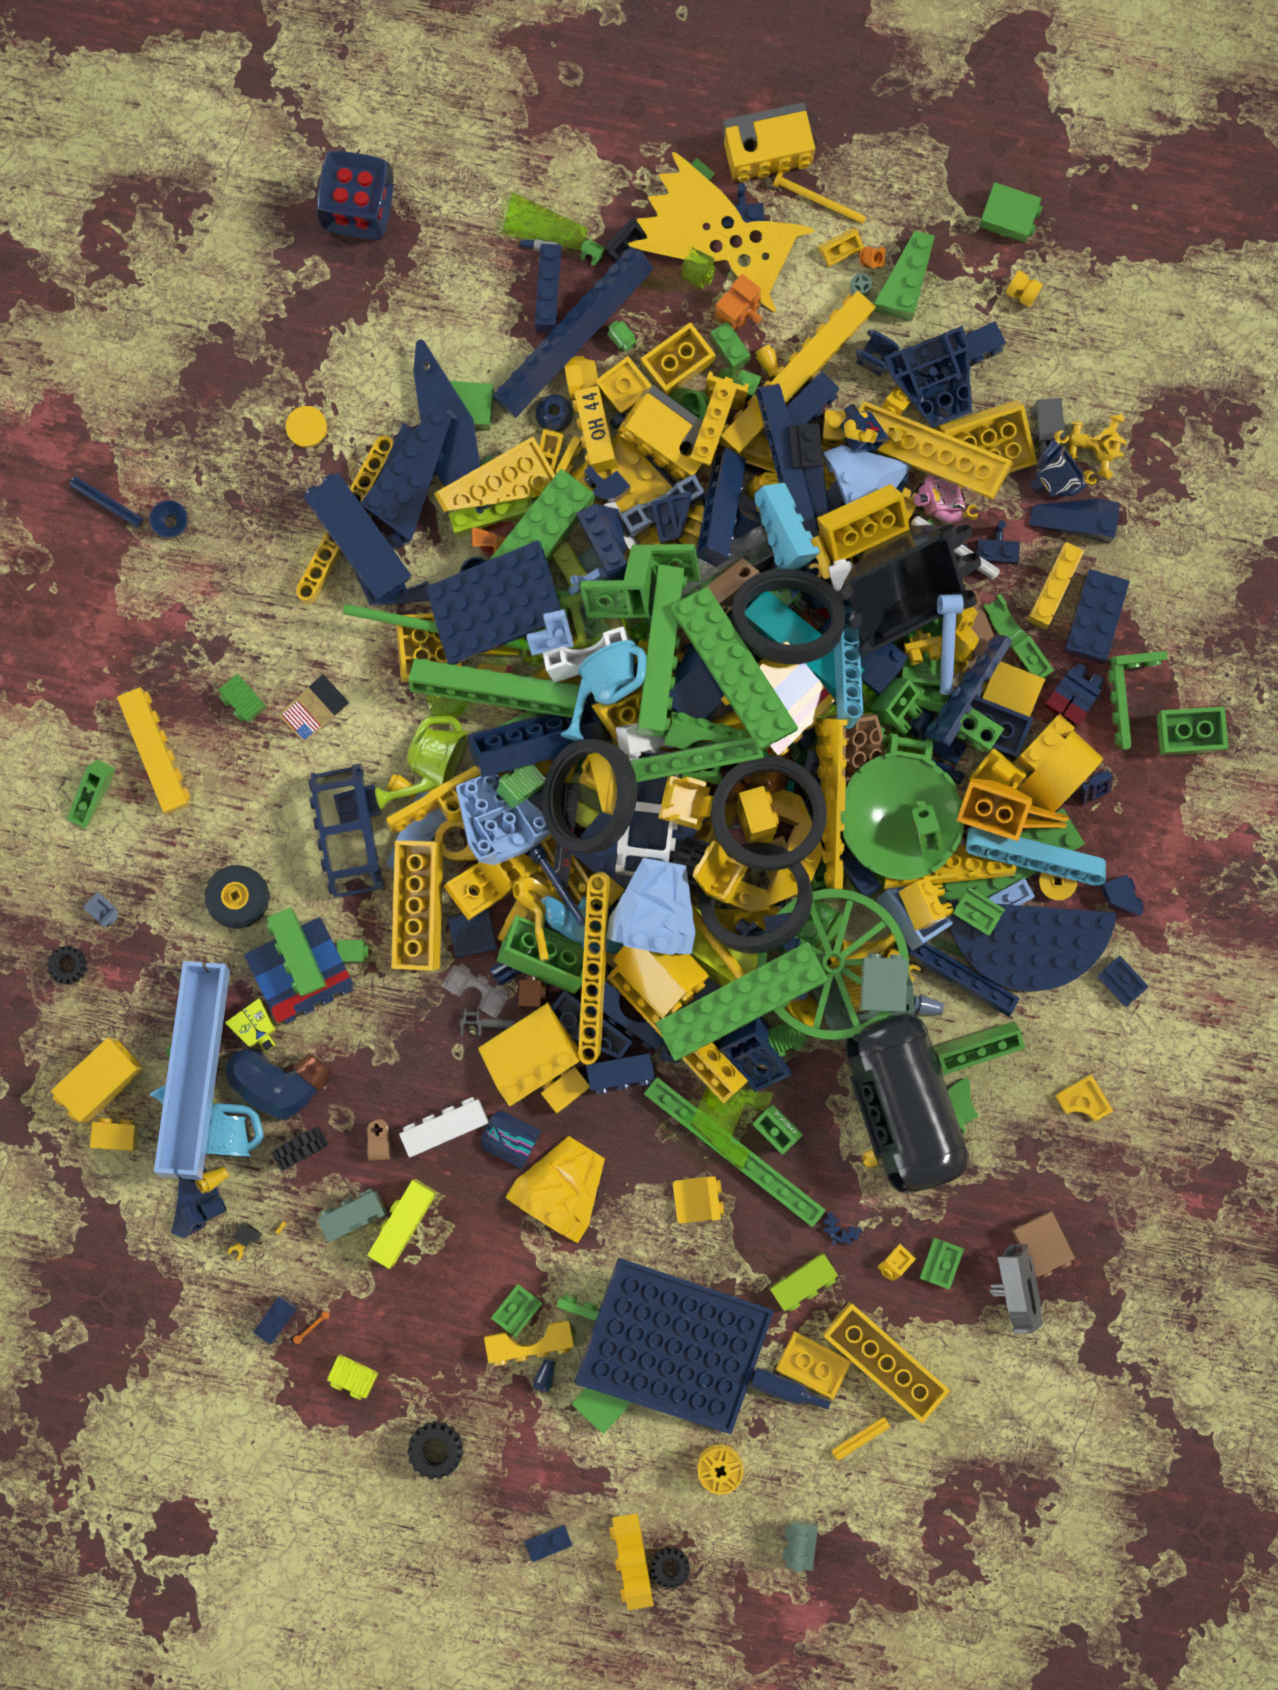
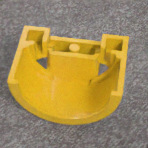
(1058, 765)

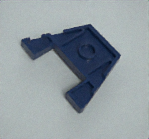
(402, 594)

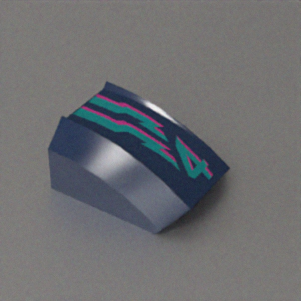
(510, 1138)

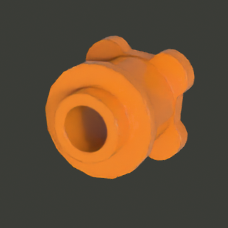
(872, 257)

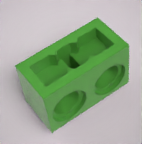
(980, 724)

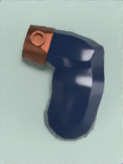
(271, 1087)

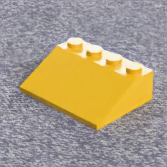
(998, 430)
(529, 1054)

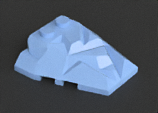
(655, 910)

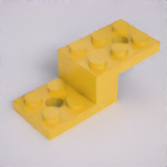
(490, 882)

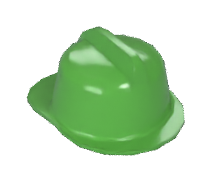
(691, 400)

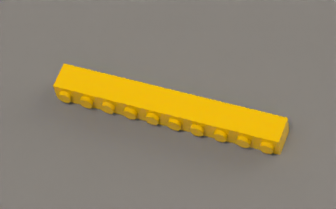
(801, 369)

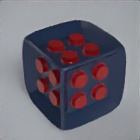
(355, 194)

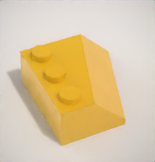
(418, 645)

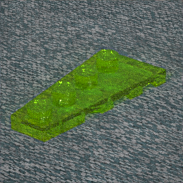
(536, 222)

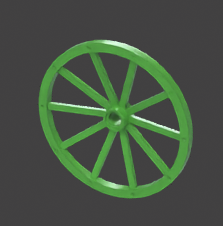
(887, 920)

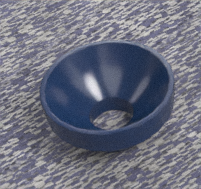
(558, 422)
(162, 512)

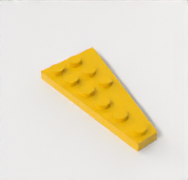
(960, 867)

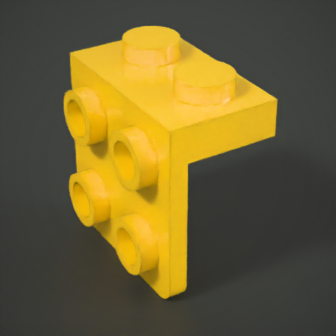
(718, 873)
(698, 1199)

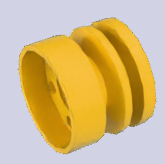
(713, 1457)

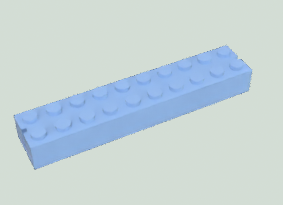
(192, 1071)

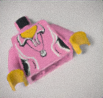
(943, 500)

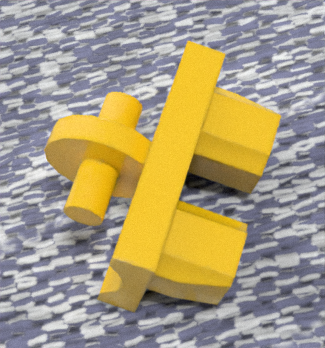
(921, 644)

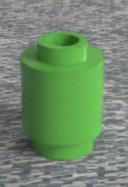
(621, 335)

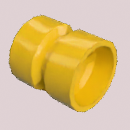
(1024, 288)

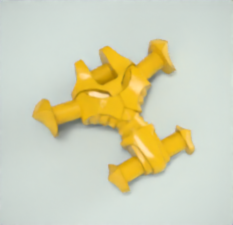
(1105, 445)

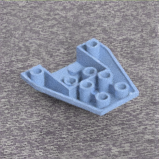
(492, 827)

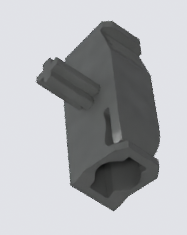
(1019, 1289)

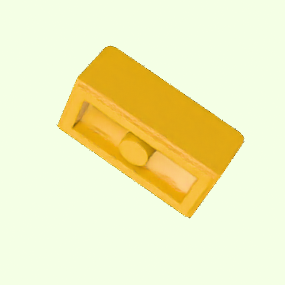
(840, 247)

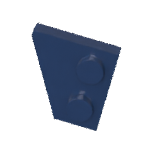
(671, 516)

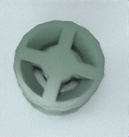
(863, 282)

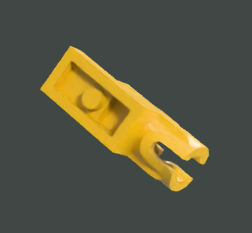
(965, 639)

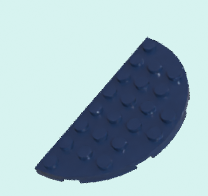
(1035, 945)

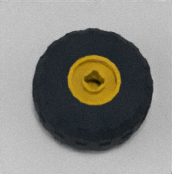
(237, 896)

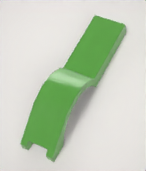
(1022, 643)

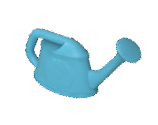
(609, 677)
(227, 1133)

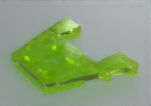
(718, 1120)

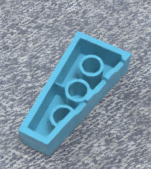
(784, 527)

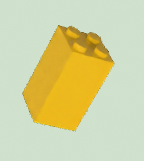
(663, 977)
(97, 1080)

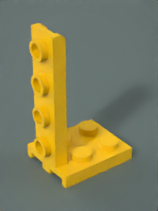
(723, 396)

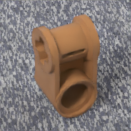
(378, 1145)

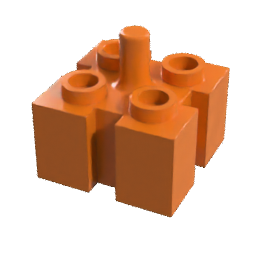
(739, 303)

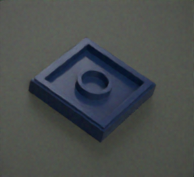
(472, 935)

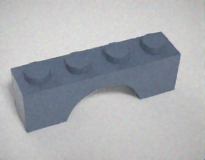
(642, 516)

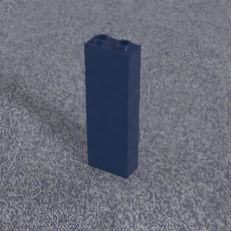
(357, 536)

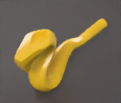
(521, 893)

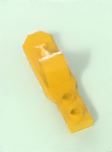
(442, 798)
(876, 947)

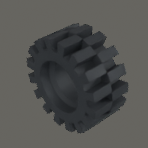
(57, 956)
(670, 1581)

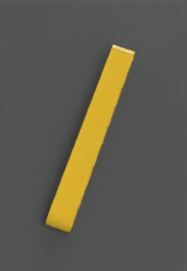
(326, 544)
(589, 977)

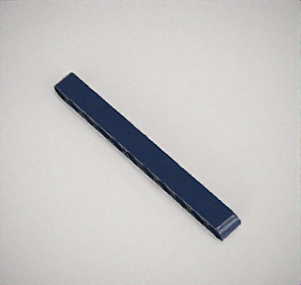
(776, 422)

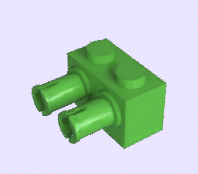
(895, 702)

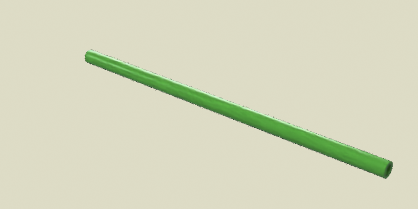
(406, 621)

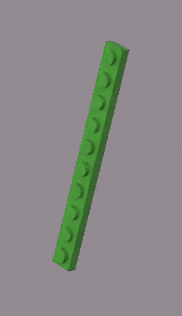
(754, 1166)

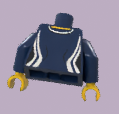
(1059, 471)

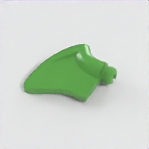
(961, 1102)

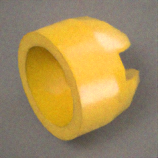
(869, 1159)

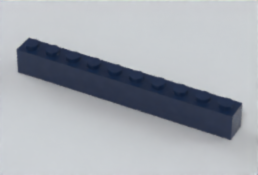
(573, 332)

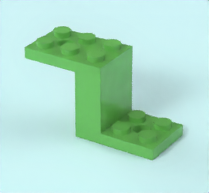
(635, 593)

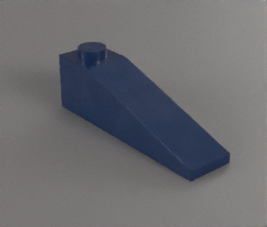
(879, 665)

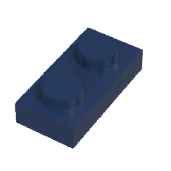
(548, 1543)

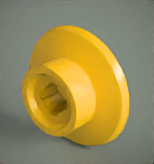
(1056, 892)

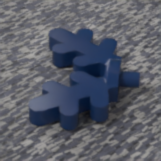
(845, 1237)

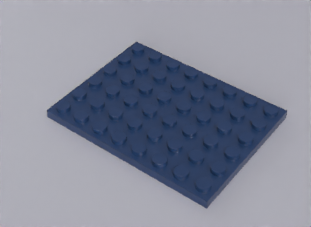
(674, 1346)

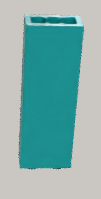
(781, 624)

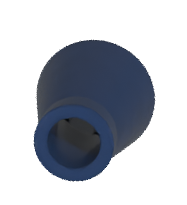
(544, 1378)

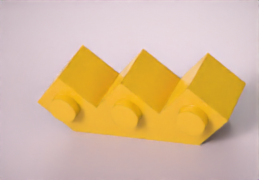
(631, 1562)

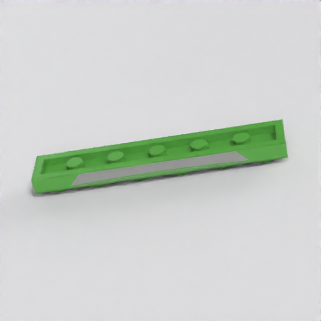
(696, 759)

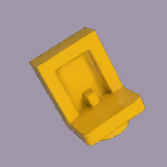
(896, 401)

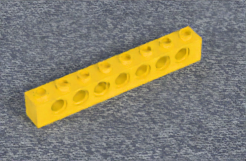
(706, 1062)

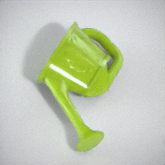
(432, 756)

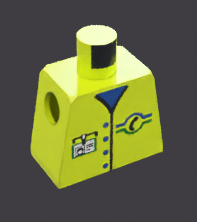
(254, 1025)

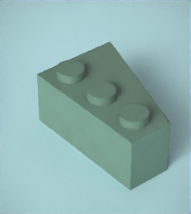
(352, 1215)

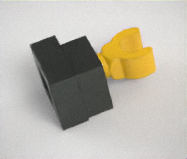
(244, 1236)

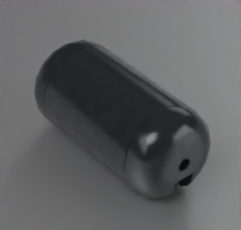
(906, 1104)

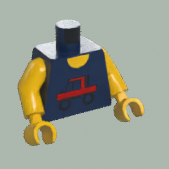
(865, 432)

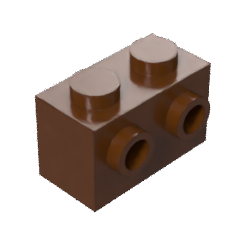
(531, 992)

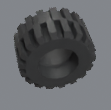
(690, 854)
(427, 1467)

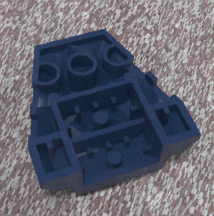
(935, 376)

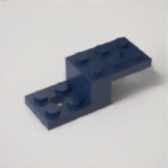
(750, 1048)

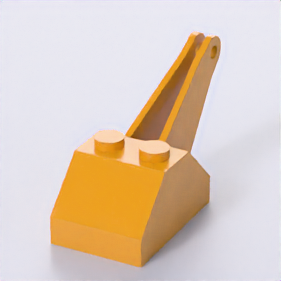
(1003, 810)

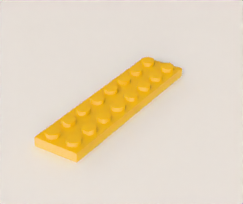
(942, 454)

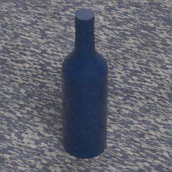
(785, 1389)

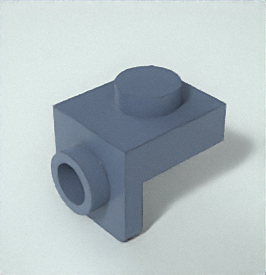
(101, 909)

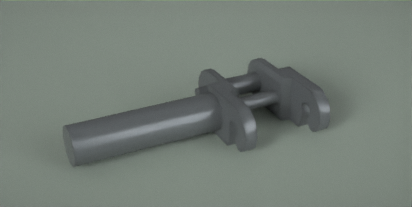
(492, 1023)

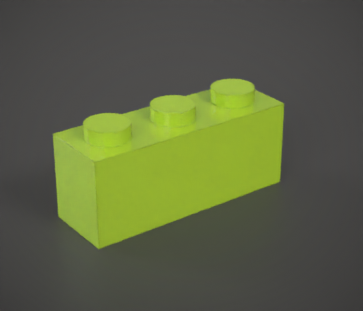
(804, 1282)

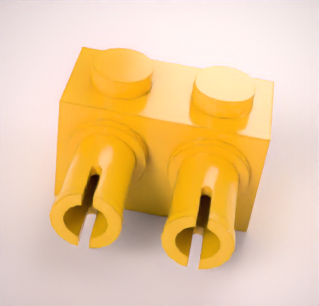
(923, 904)

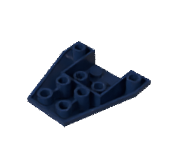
(696, 689)

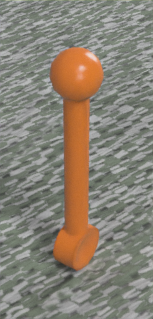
(298, 1338)

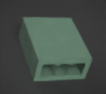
(884, 983)

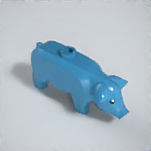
(562, 920)

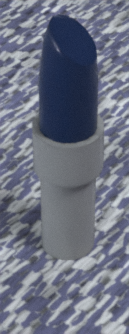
(534, 243)

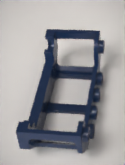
(363, 824)

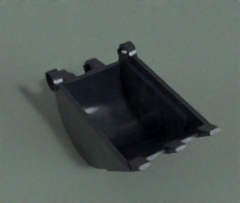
(900, 581)

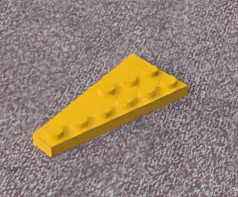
(507, 478)

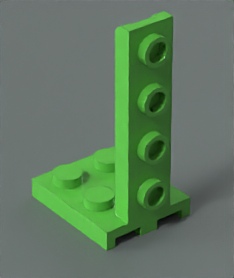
(1118, 695)

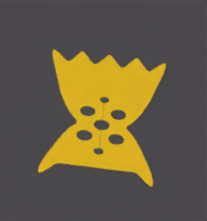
(698, 201)

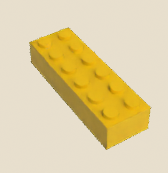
(417, 905)
(886, 1362)

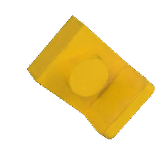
(896, 1263)

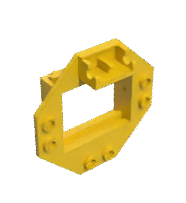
(783, 884)

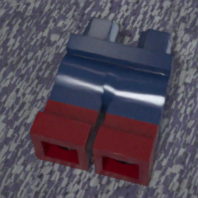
(1075, 688)

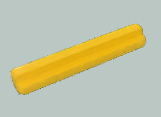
(860, 1438)

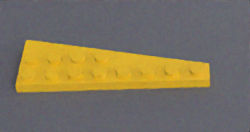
(833, 786)

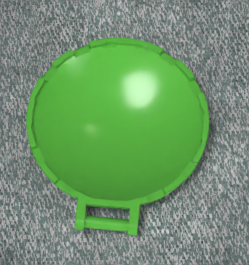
(880, 807)

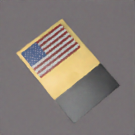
(313, 708)

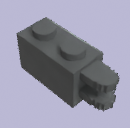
(1048, 420)

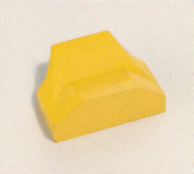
(580, 374)

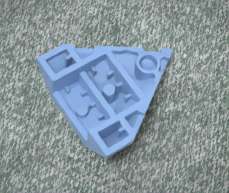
(862, 471)

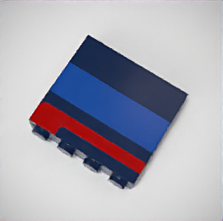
(276, 983)

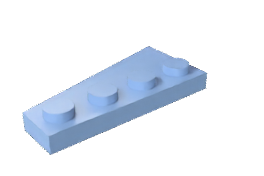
(420, 830)

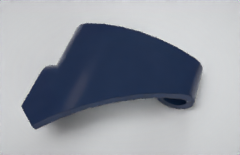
(195, 1207)

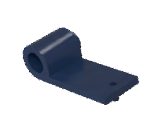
(919, 728)

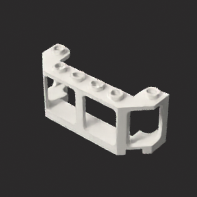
(624, 850)

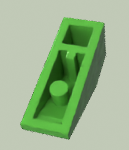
(90, 792)

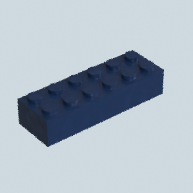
(528, 741)

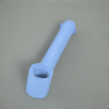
(948, 606)

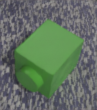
(352, 950)

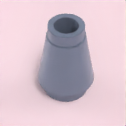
(927, 1006)

